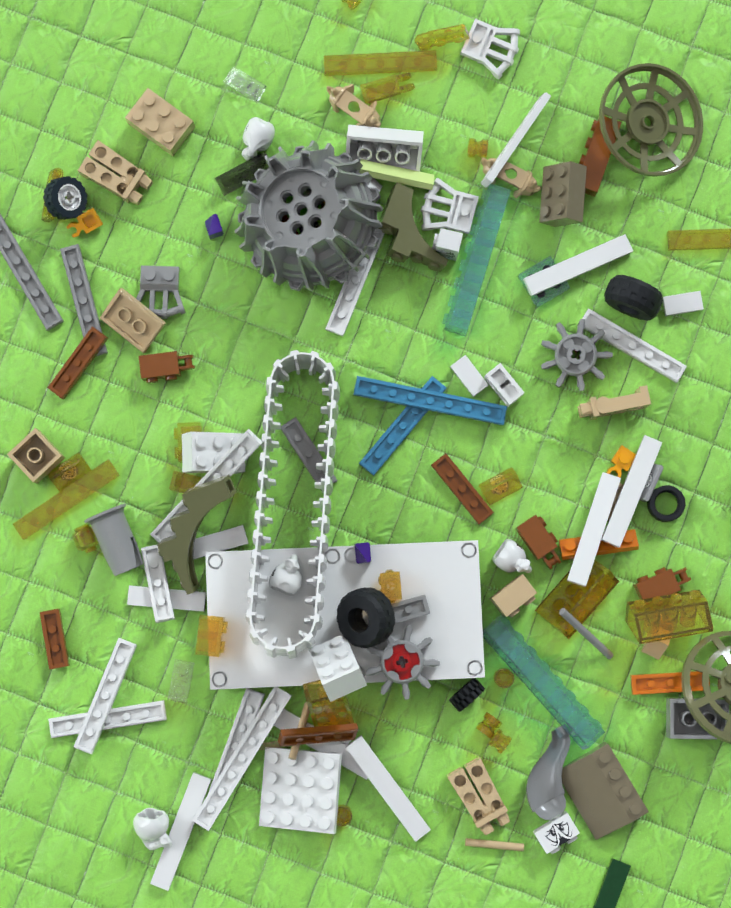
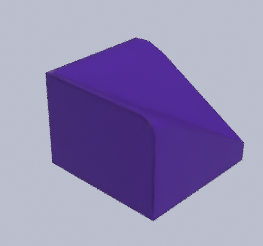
(214, 227)
(362, 553)

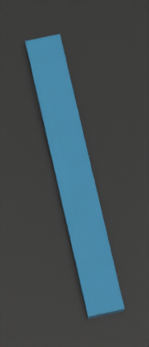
(430, 400)

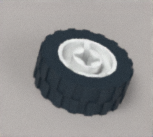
(55, 198)

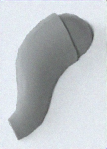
(544, 782)

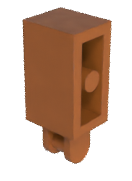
(163, 365)
(539, 540)
(661, 583)

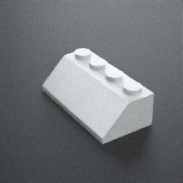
(385, 146)

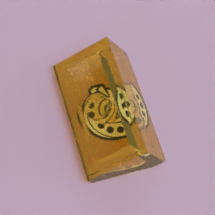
(69, 471)
(500, 486)

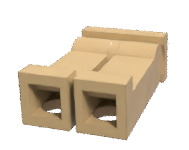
(130, 176)
(604, 406)
(491, 805)

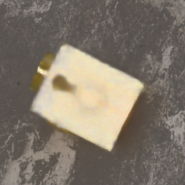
(386, 578)

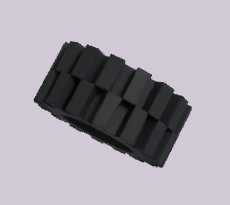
(467, 694)

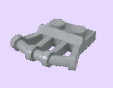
(164, 280)

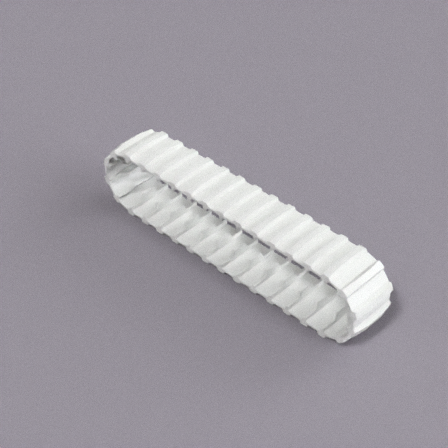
(281, 368)

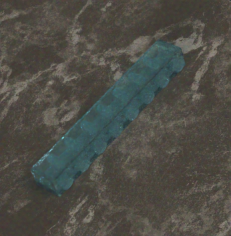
(477, 259)
(542, 682)

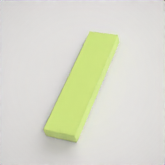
(398, 174)

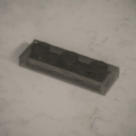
(233, 178)

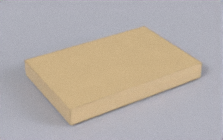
(132, 320)

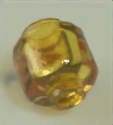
(85, 538)

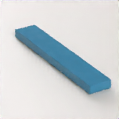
(397, 432)

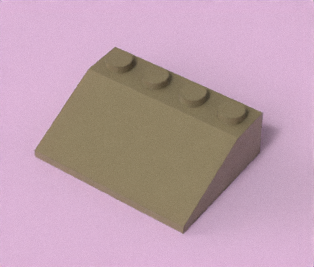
(602, 791)

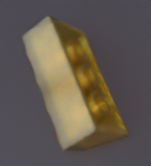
(577, 599)
(669, 616)

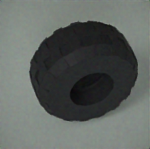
(633, 297)
(379, 612)

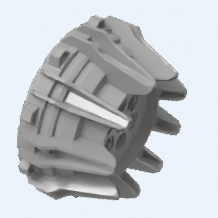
(319, 252)

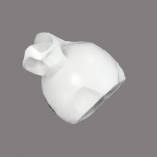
(257, 136)
(511, 557)
(286, 577)
(152, 828)

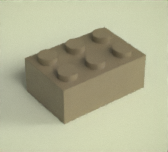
(563, 194)

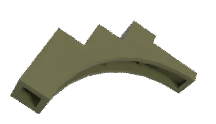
(185, 526)

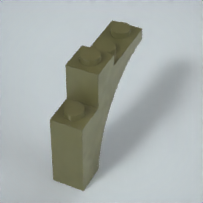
(407, 241)

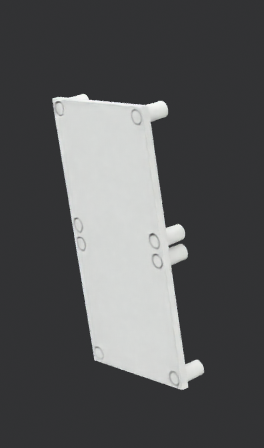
(439, 570)

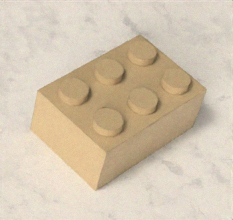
(160, 122)

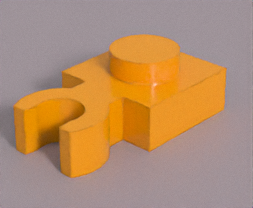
(86, 221)
(623, 460)

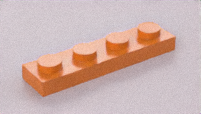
(569, 546)
(664, 682)

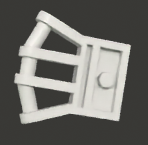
(480, 40)
(460, 213)

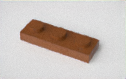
(54, 639)

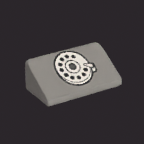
(651, 482)

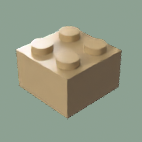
(36, 456)
(513, 596)

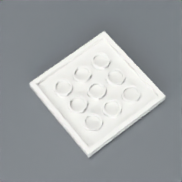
(300, 791)

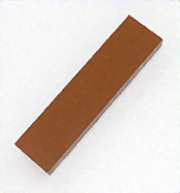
(77, 362)
(462, 488)
(317, 734)

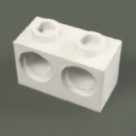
(504, 385)

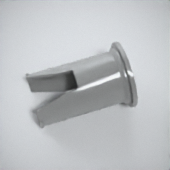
(116, 539)

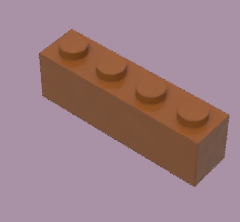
(597, 155)

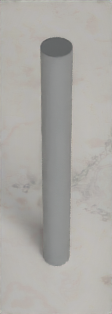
(585, 633)

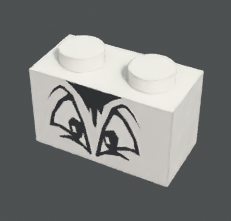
(447, 243)
(556, 832)

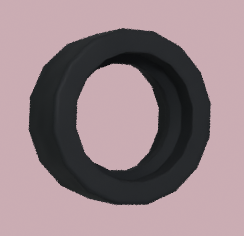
(680, 503)

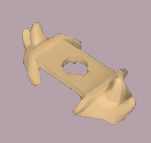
(342, 96)
(524, 180)

